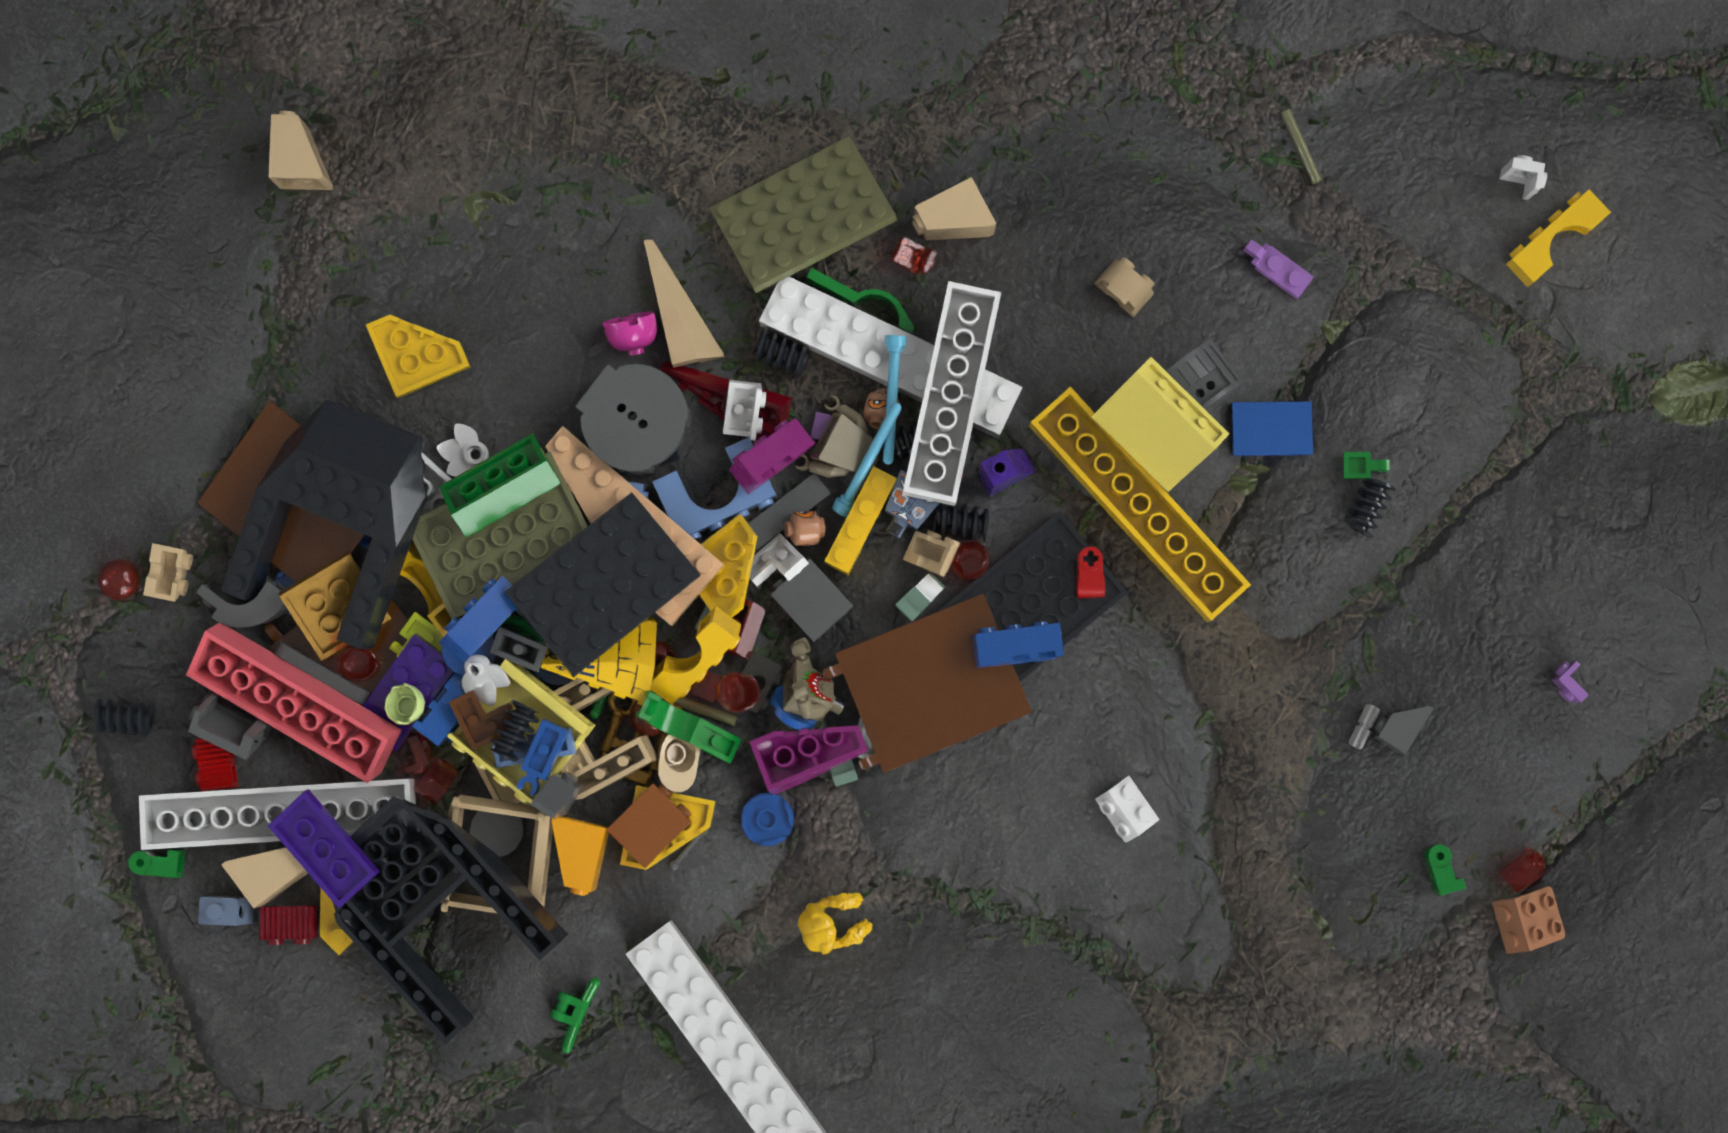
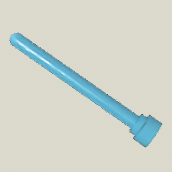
(895, 346)
(846, 501)

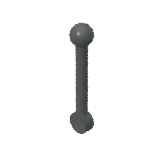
(674, 864)

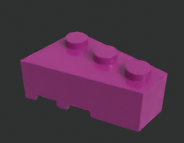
(770, 455)

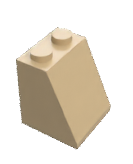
(294, 155)
(954, 214)
(265, 875)

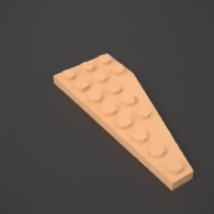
(601, 488)

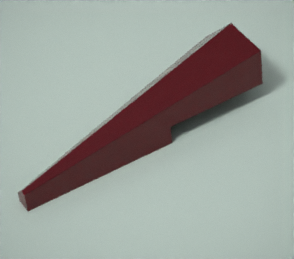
(713, 394)

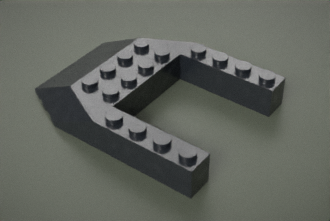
(351, 474)
(420, 865)

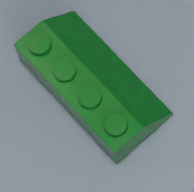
(499, 485)

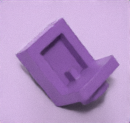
(1569, 688)

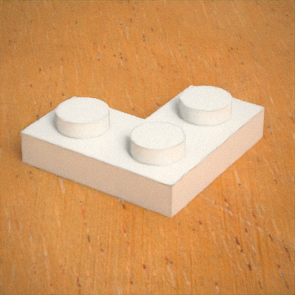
(776, 555)

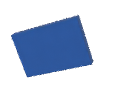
(1271, 428)

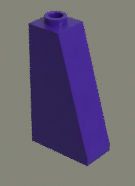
(1016, 466)

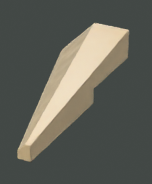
(684, 329)

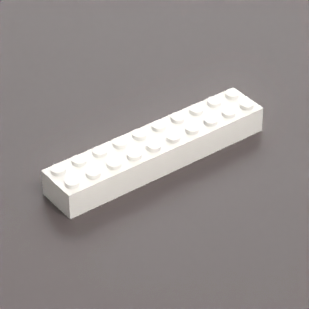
(859, 344)
(245, 814)
(720, 1034)

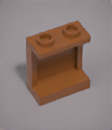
(650, 824)

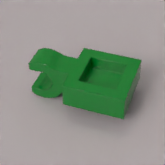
(1359, 465)

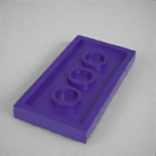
(419, 666)
(323, 848)

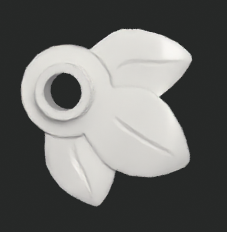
(459, 450)
(485, 680)

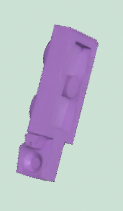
(1278, 268)

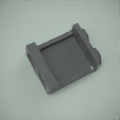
(811, 601)
(227, 727)

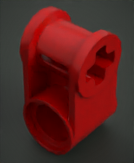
(1090, 580)

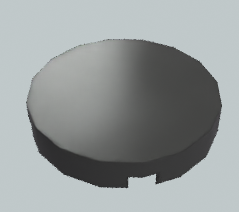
(498, 831)

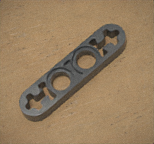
(322, 672)

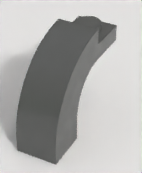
(258, 612)

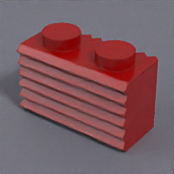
(215, 766)

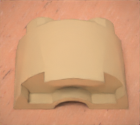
(1126, 285)
(931, 552)
(167, 572)

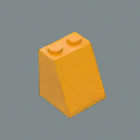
(580, 852)

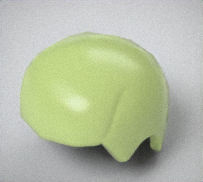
(404, 704)

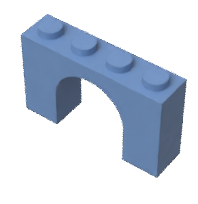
(696, 519)

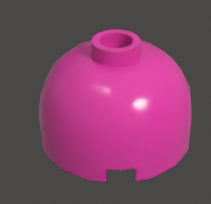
(631, 332)

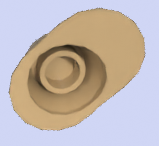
(677, 764)

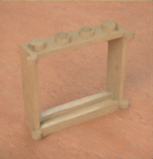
(540, 849)

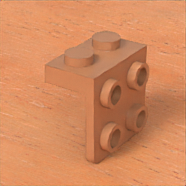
(1529, 920)

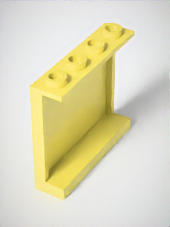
(1160, 424)
(538, 696)

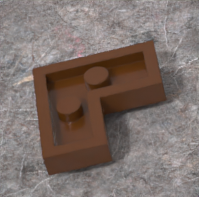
(475, 722)

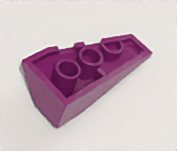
(800, 755)

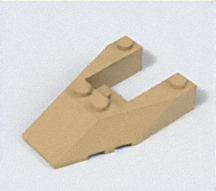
(590, 773)

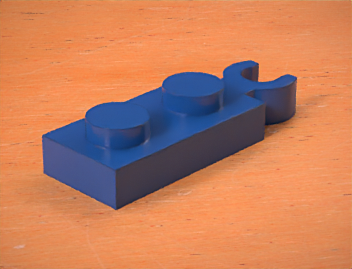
(542, 754)

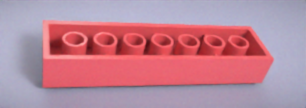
(293, 702)

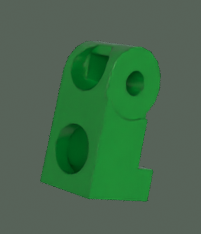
(154, 865)
(1441, 871)

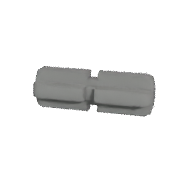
(1365, 721)

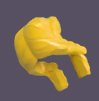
(819, 929)

